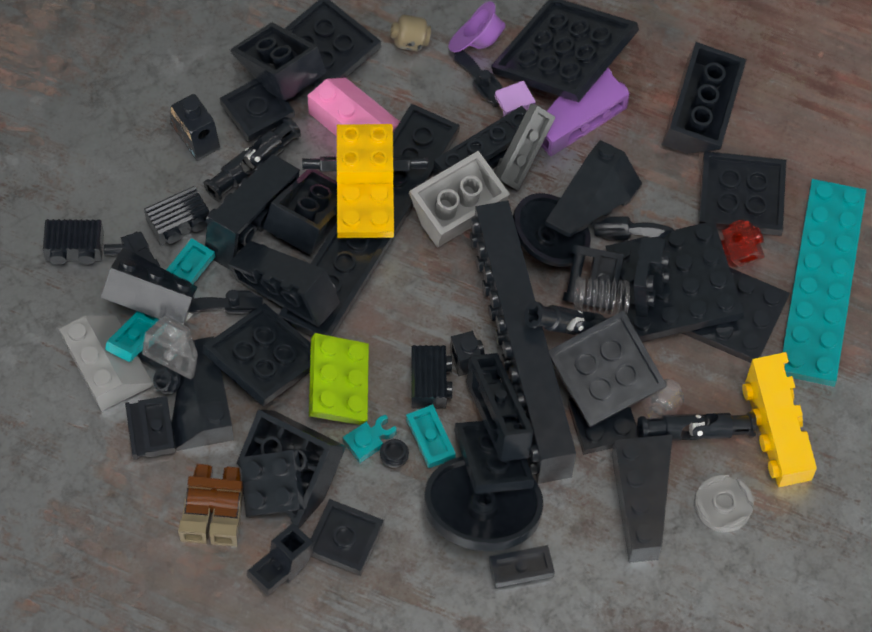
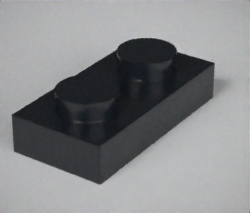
(521, 566)

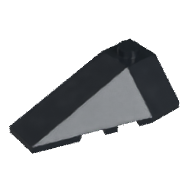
(597, 188)
(201, 406)

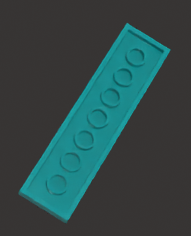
(823, 282)

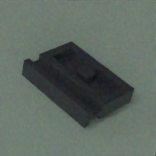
(150, 427)

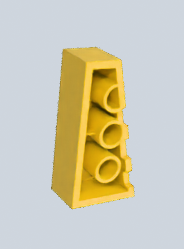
(779, 420)

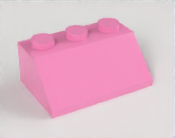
(344, 103)

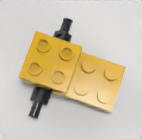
(365, 179)

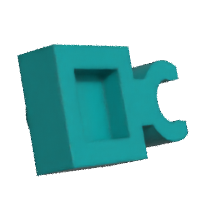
(366, 440)

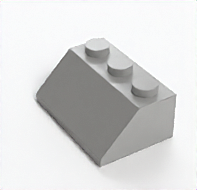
(450, 198)
(105, 374)

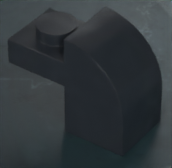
(285, 560)

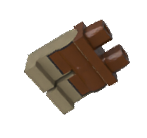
(215, 497)

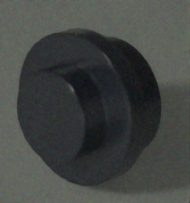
(166, 380)
(394, 453)

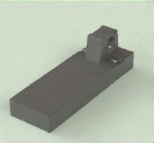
(524, 147)

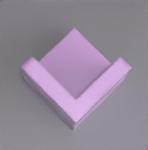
(514, 97)

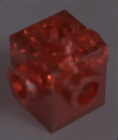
(743, 242)

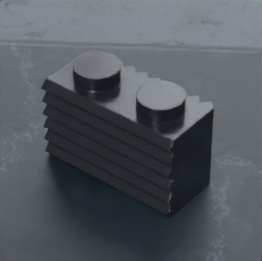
(177, 216)
(73, 241)
(429, 376)

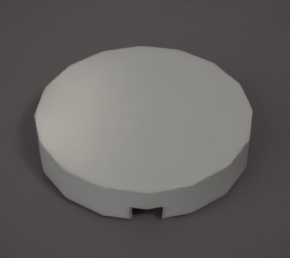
(724, 503)

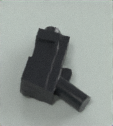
(134, 242)

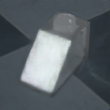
(171, 346)

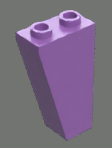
(577, 119)

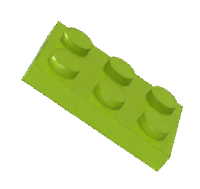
(338, 379)

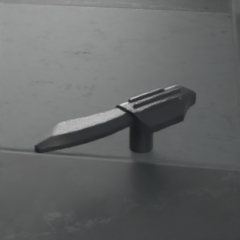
(483, 81)
(621, 228)
(234, 303)

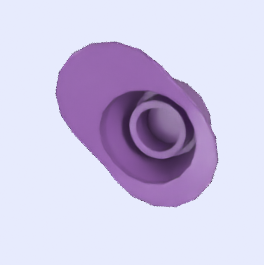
(479, 30)

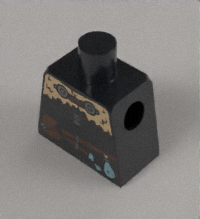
(188, 120)

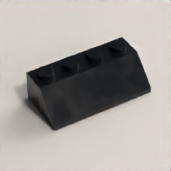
(704, 100)

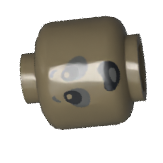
(410, 32)

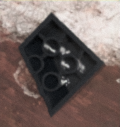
(317, 455)

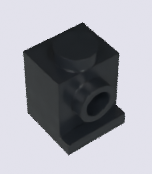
(462, 347)

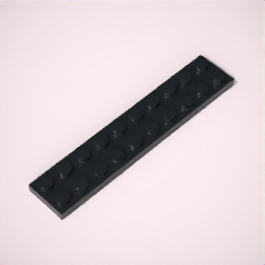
(354, 259)

